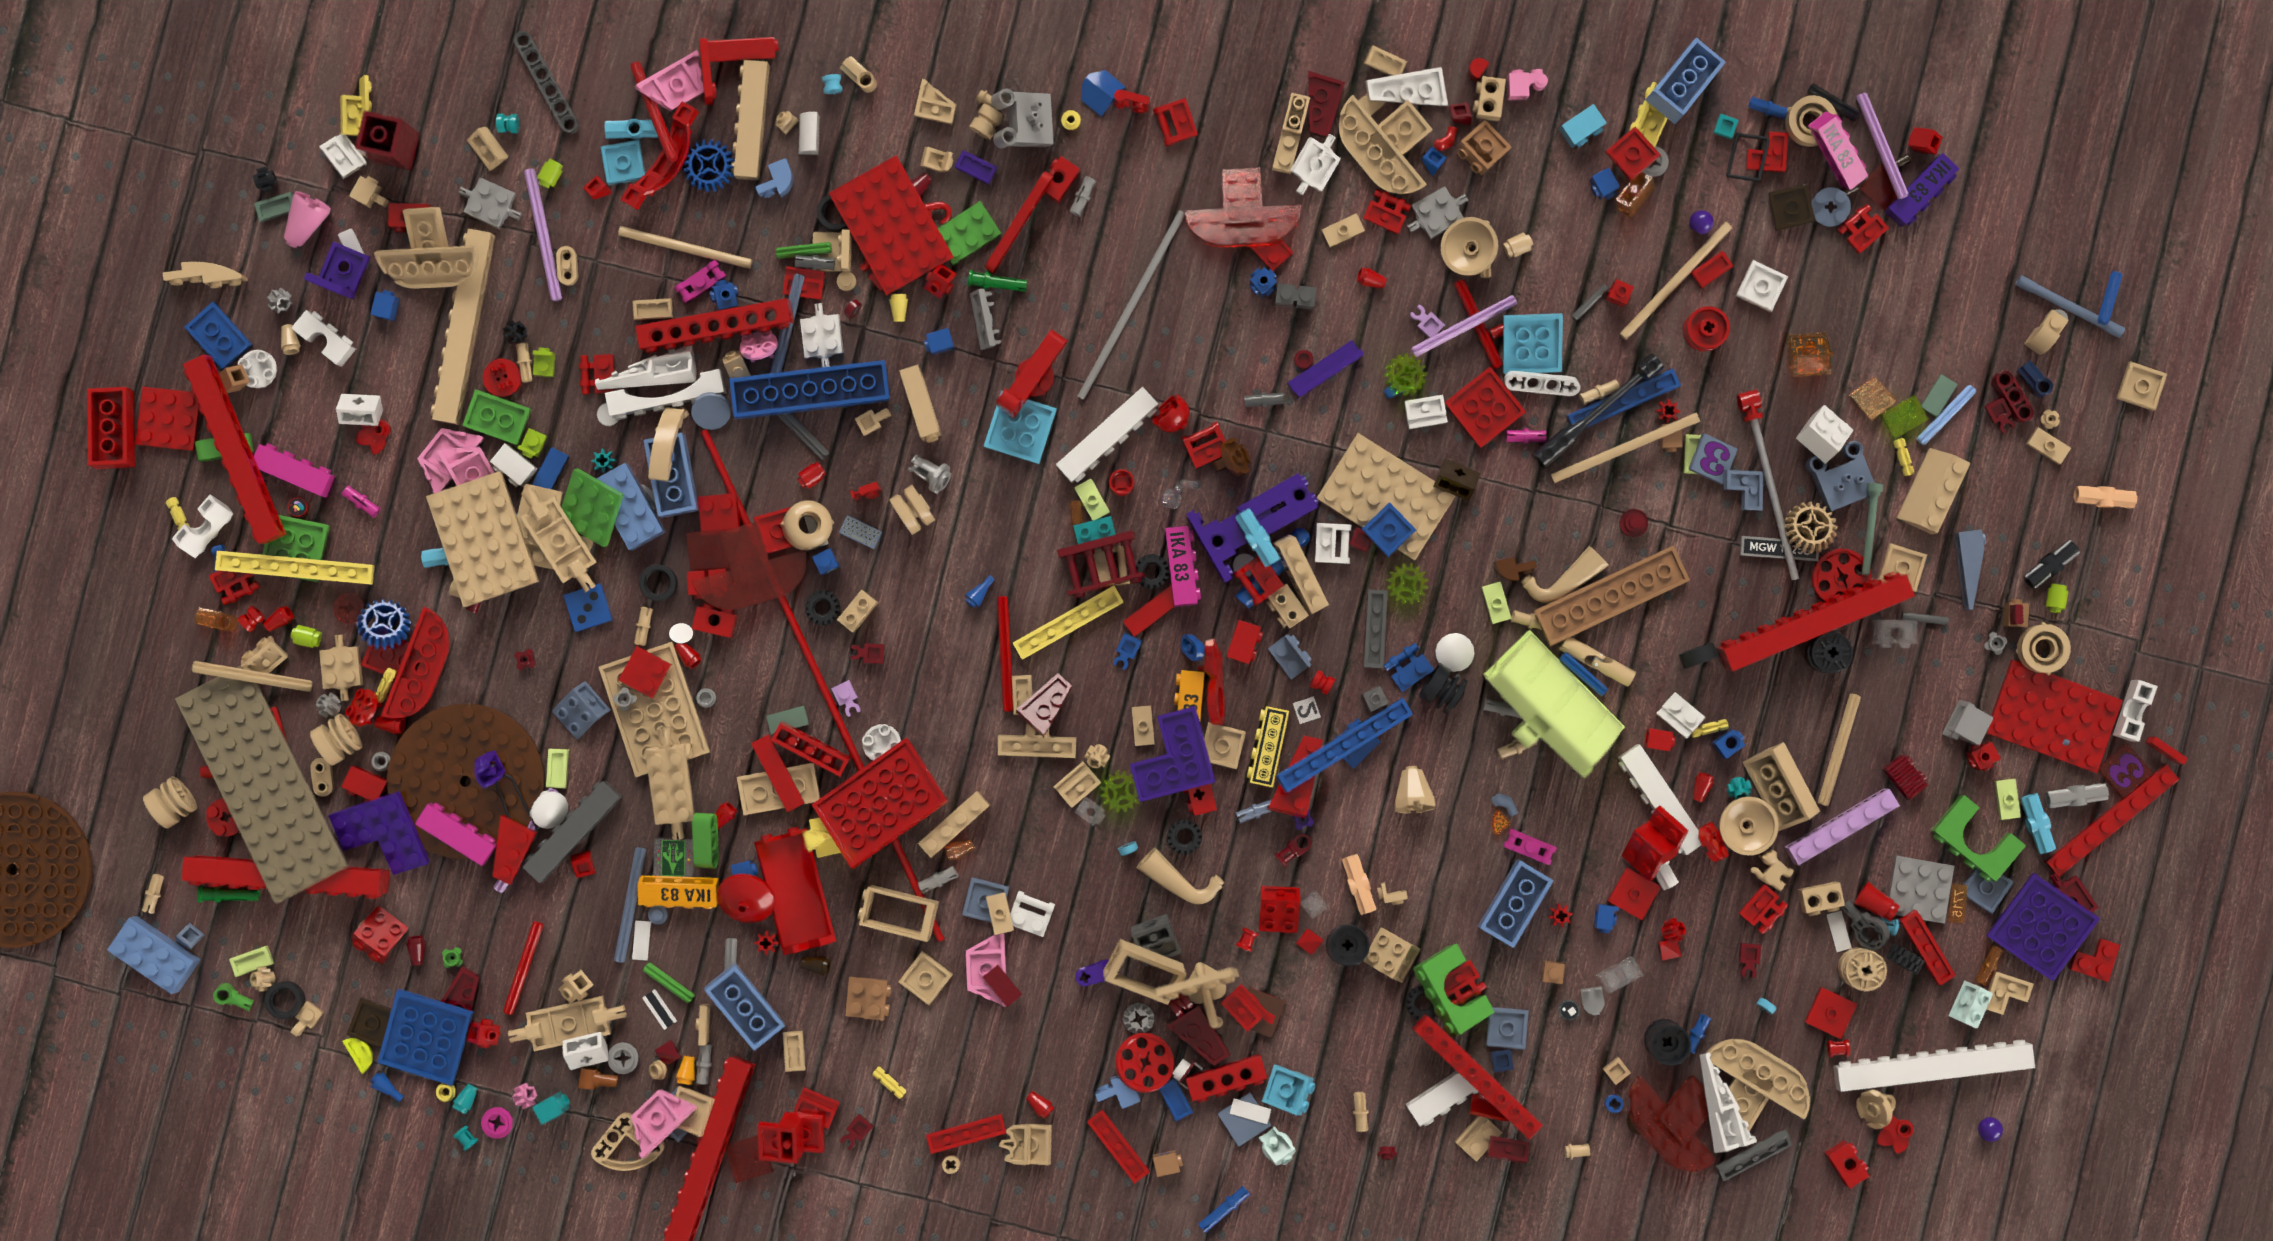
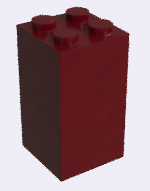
(387, 140)

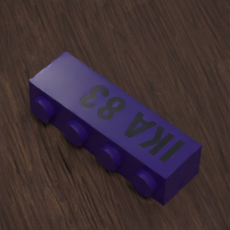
(1922, 189)

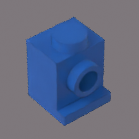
(1605, 917)

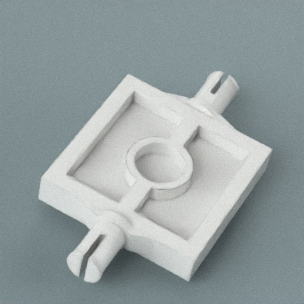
(1315, 164)
(822, 336)

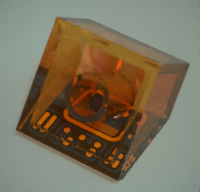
(1809, 354)

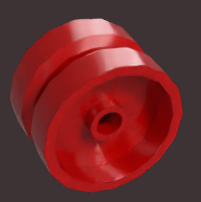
(1717, 332)

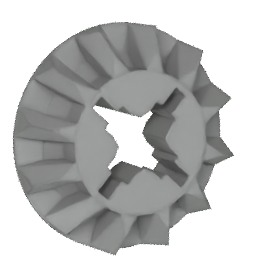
(1657, 170)
(1143, 1010)
(616, 1064)

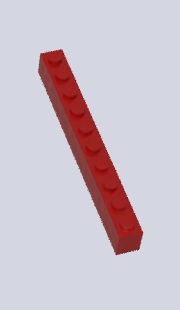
(234, 449)
(710, 1150)

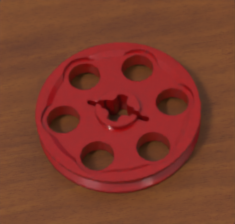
(1832, 575)
(1152, 1059)

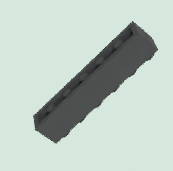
(572, 831)

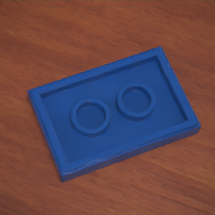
(218, 336)

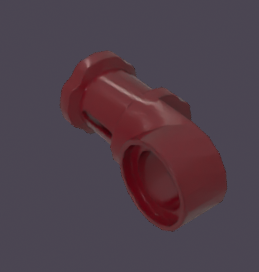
(1295, 850)

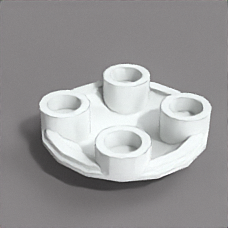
(259, 368)
(1455, 652)
(879, 740)
(549, 809)

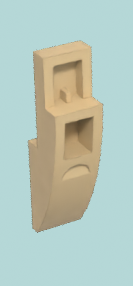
(1291, 133)
(212, 275)

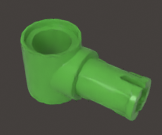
(234, 998)

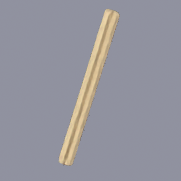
(252, 676)
(1839, 749)

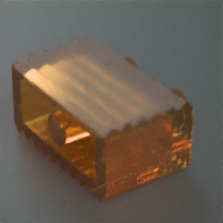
(1635, 194)

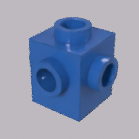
(1259, 288)
(730, 298)

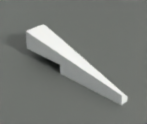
(672, 368)
(1725, 1121)

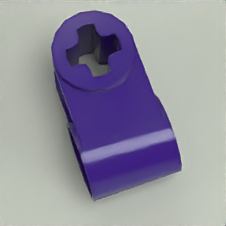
(1095, 971)

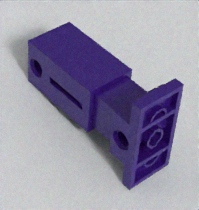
(1271, 509)

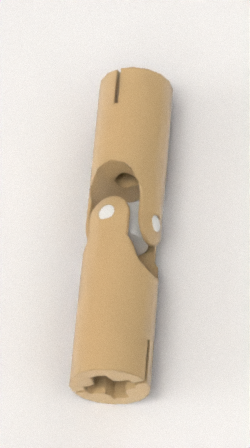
(1600, 662)

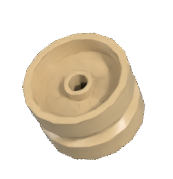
(912, 509)

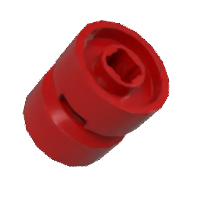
(1121, 482)

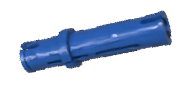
(1226, 1207)

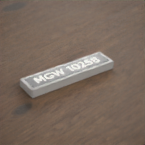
(1772, 549)

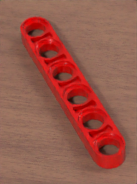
(1019, 222)

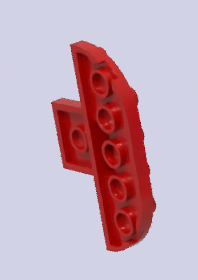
(416, 665)

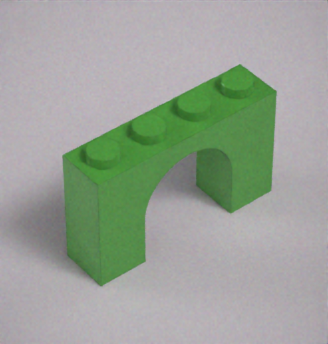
(1950, 831)
(1432, 976)

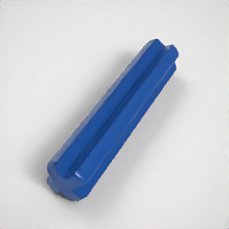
(2109, 298)
(1583, 674)

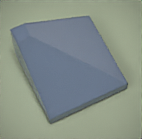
(189, 936)

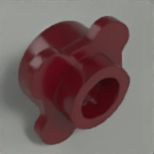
(528, 654)
(1387, 1152)

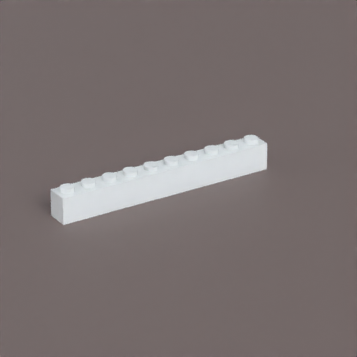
(1934, 1066)

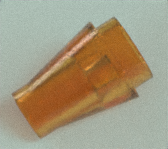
(958, 849)

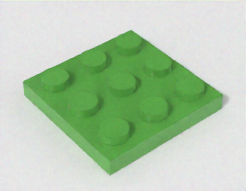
(591, 506)
(303, 540)

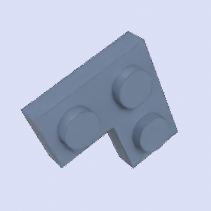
(1751, 486)

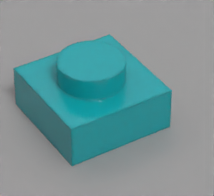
(1725, 126)

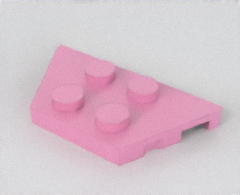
(674, 83)
(432, 463)
(465, 463)
(980, 961)
(658, 1119)

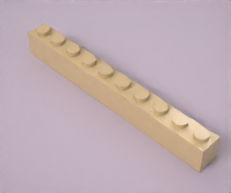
(462, 333)

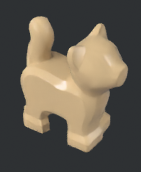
(1776, 869)

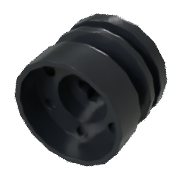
(1817, 653)
(1443, 688)
(1359, 945)
(1673, 1051)

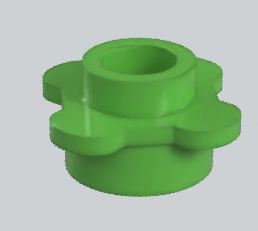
(448, 962)

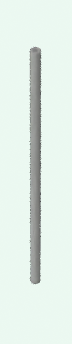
(1131, 305)

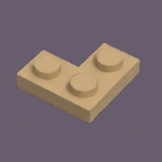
(2004, 986)

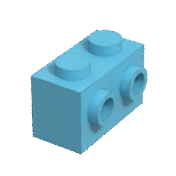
(1582, 126)

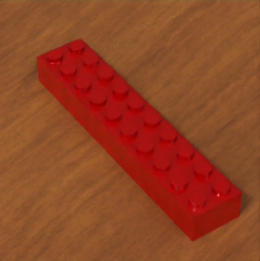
(1815, 621)
(243, 872)

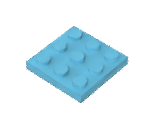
(1532, 343)
(1023, 435)

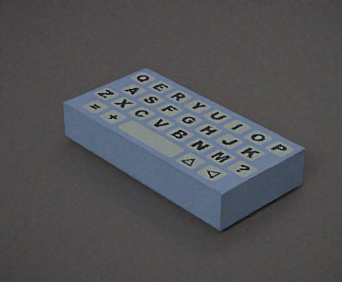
(860, 532)

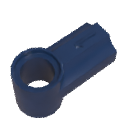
(2033, 377)

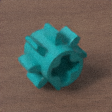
(608, 464)
(1739, 788)

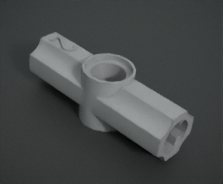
(2076, 795)

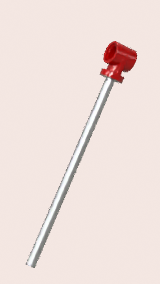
(1749, 403)

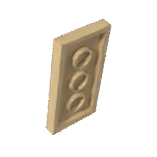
(759, 794)

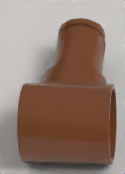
(591, 1078)

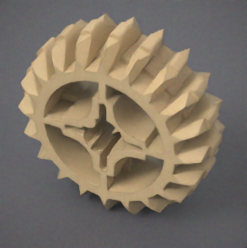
(1811, 512)

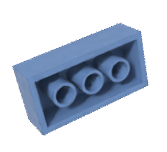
(1685, 80)
(679, 492)
(636, 517)
(1515, 903)
(153, 954)
(744, 1006)

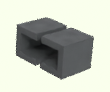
(1287, 294)

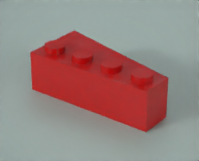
(1297, 800)

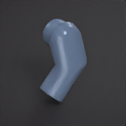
(1505, 801)

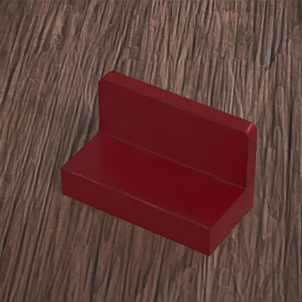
(1508, 1149)

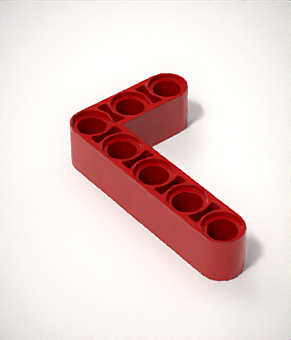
(1013, 399)

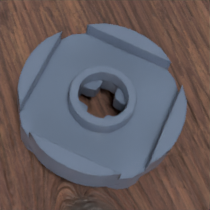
(1839, 199)

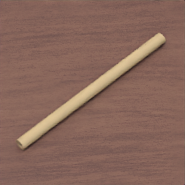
(1675, 281)
(1625, 447)

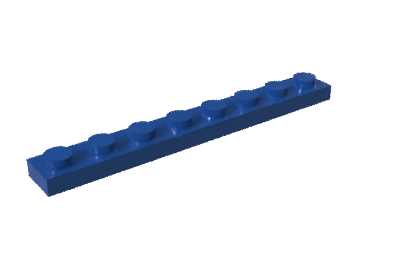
(1343, 745)

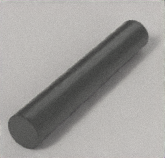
(1590, 302)
(1925, 618)

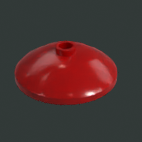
(746, 898)

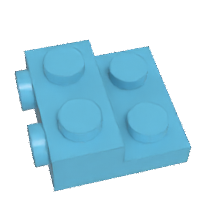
(1288, 1090)

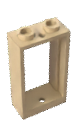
(920, 403)
(928, 922)
(1128, 949)

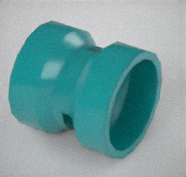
(507, 123)

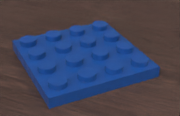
(425, 1037)

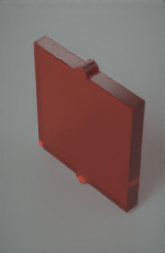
(1879, 187)

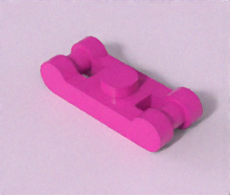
(700, 282)
(1529, 846)

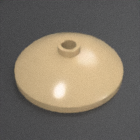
(1460, 238)
(1761, 829)

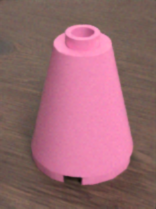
(304, 218)

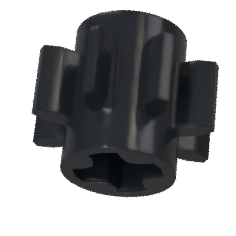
(265, 179)
(514, 332)

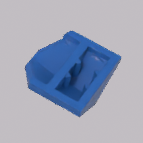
(1099, 91)

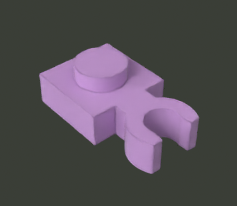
(1430, 324)
(845, 695)

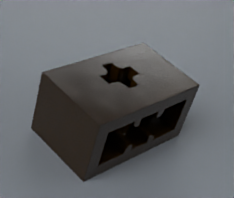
(1456, 479)

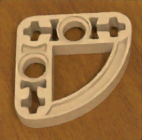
(630, 1132)

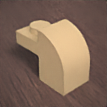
(2047, 333)

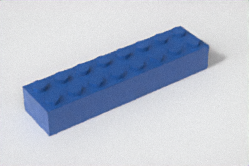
(809, 389)

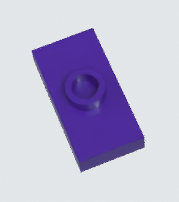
(976, 167)

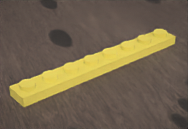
(294, 567)

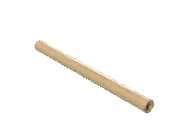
(685, 247)

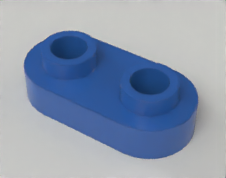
(1192, 647)

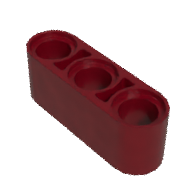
(2021, 400)

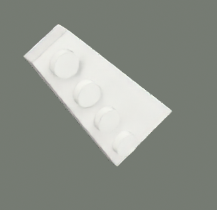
(1418, 87)

